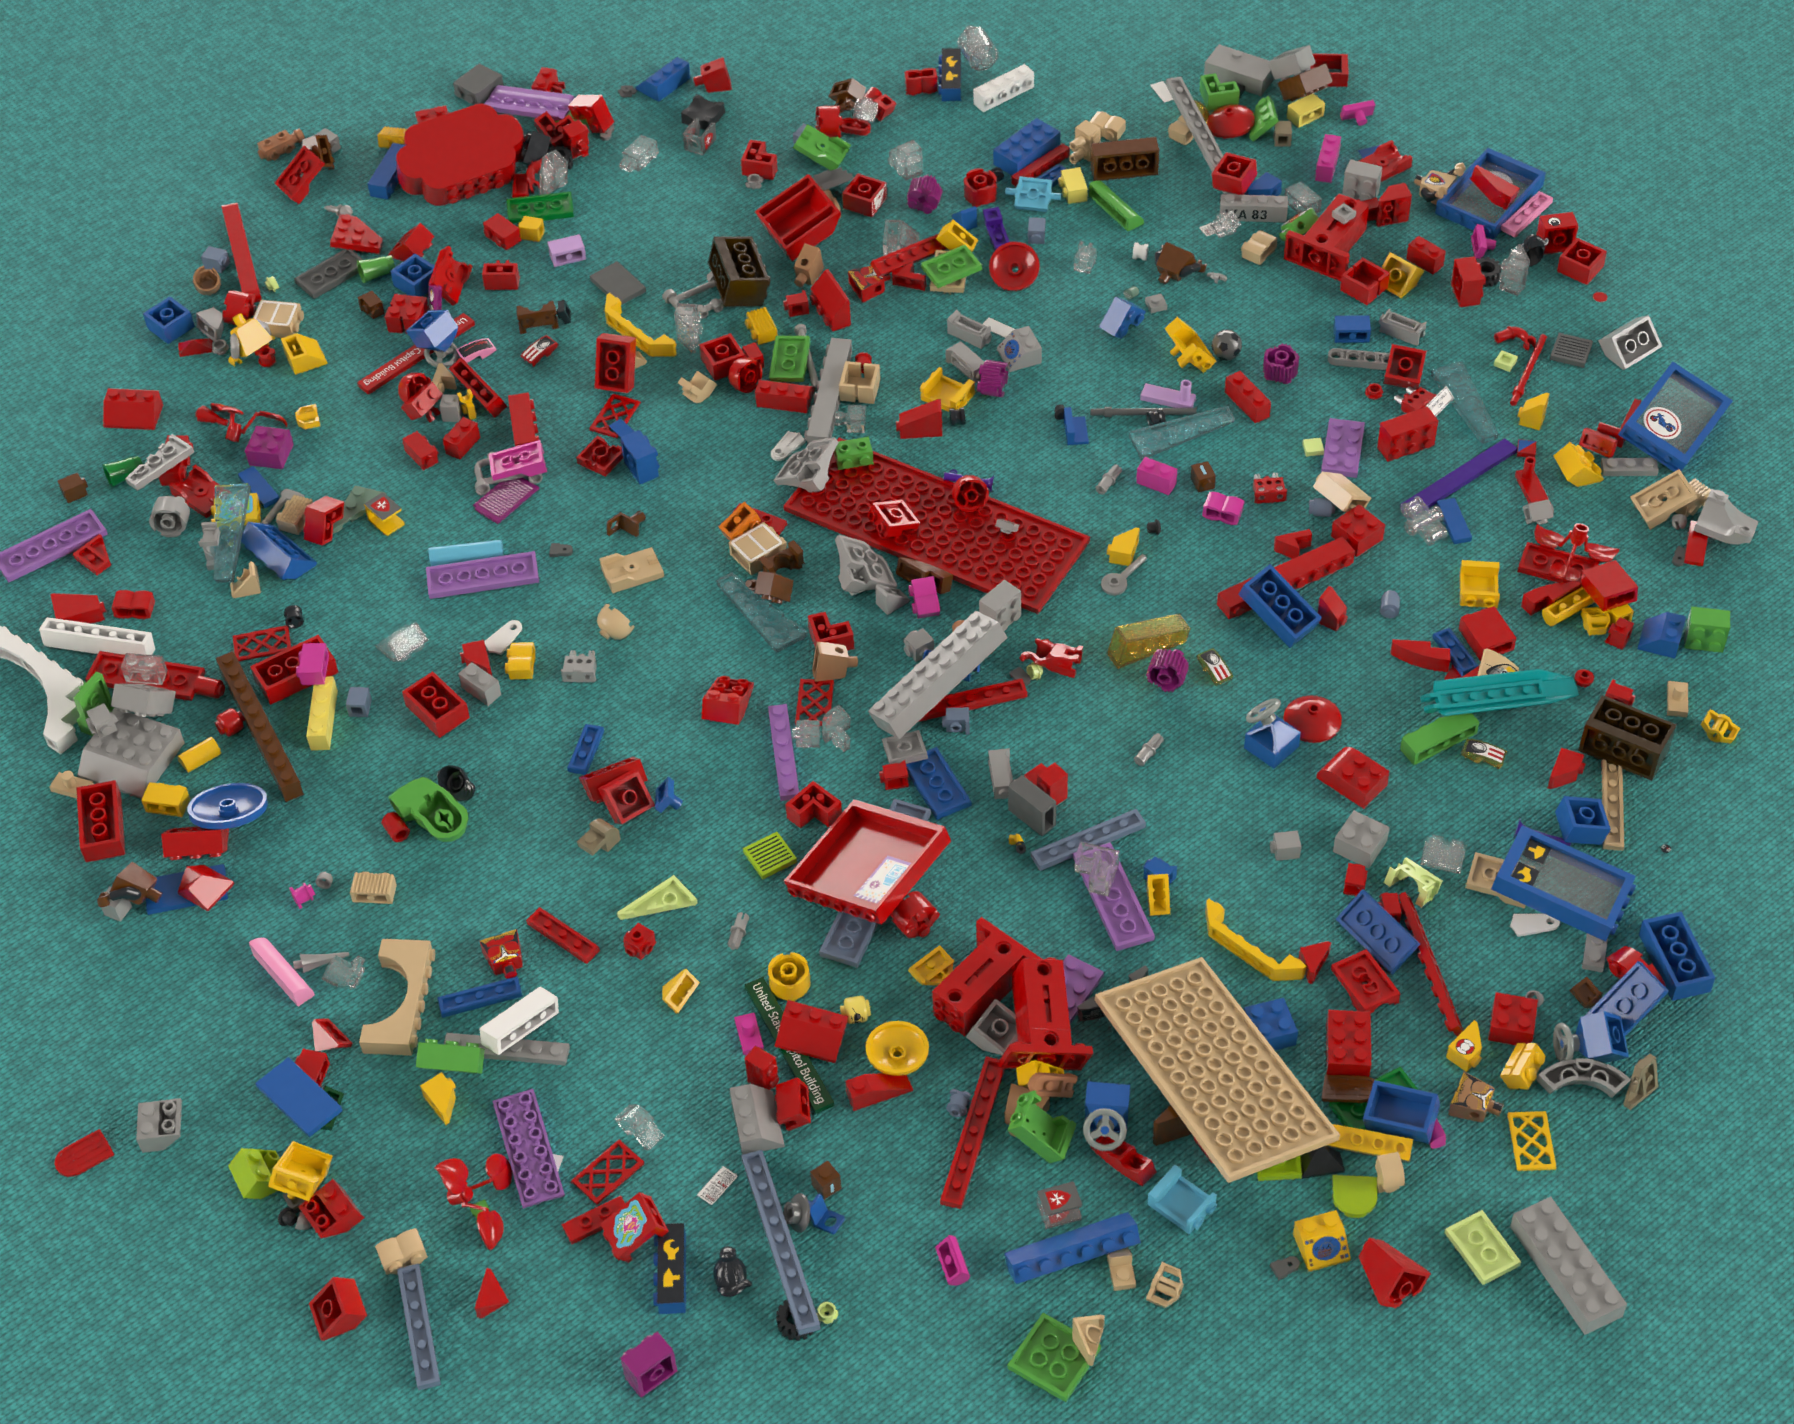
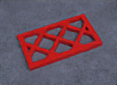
(624, 401)
(251, 636)
(816, 686)
(609, 1187)

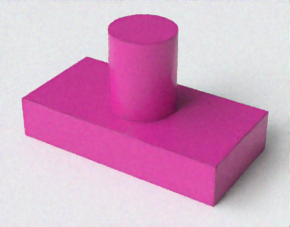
(1358, 111)
(1480, 242)
(748, 1032)

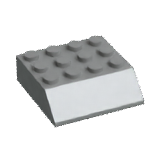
(132, 754)

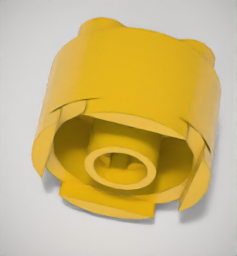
(789, 976)

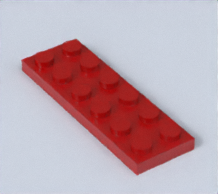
(178, 677)

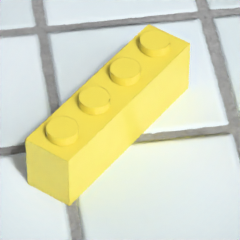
(322, 715)

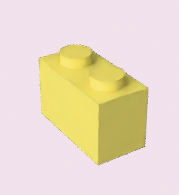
(1305, 110)
(1073, 185)

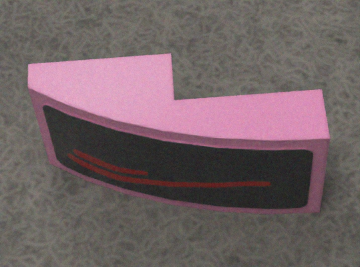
(479, 347)

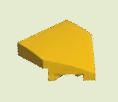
(933, 967)

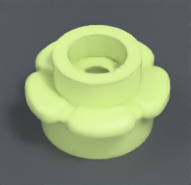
(271, 283)
(1034, 671)
(827, 1307)

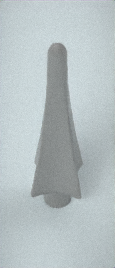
(311, 961)

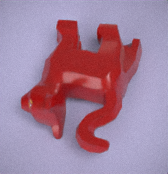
(1057, 656)

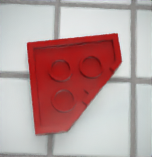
(355, 235)

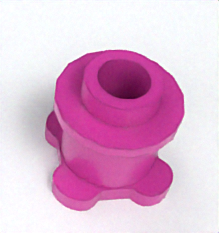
(302, 894)

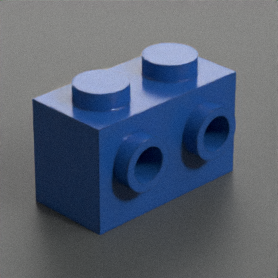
(1352, 329)

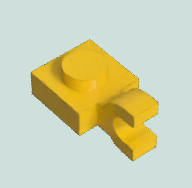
(467, 406)

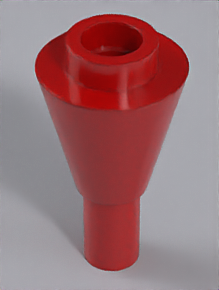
(204, 414)

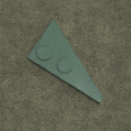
(354, 505)

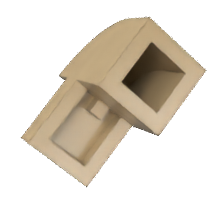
(698, 388)

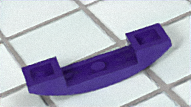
(995, 227)

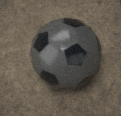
(1226, 344)

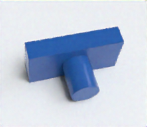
(665, 796)

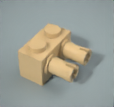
(1084, 135)

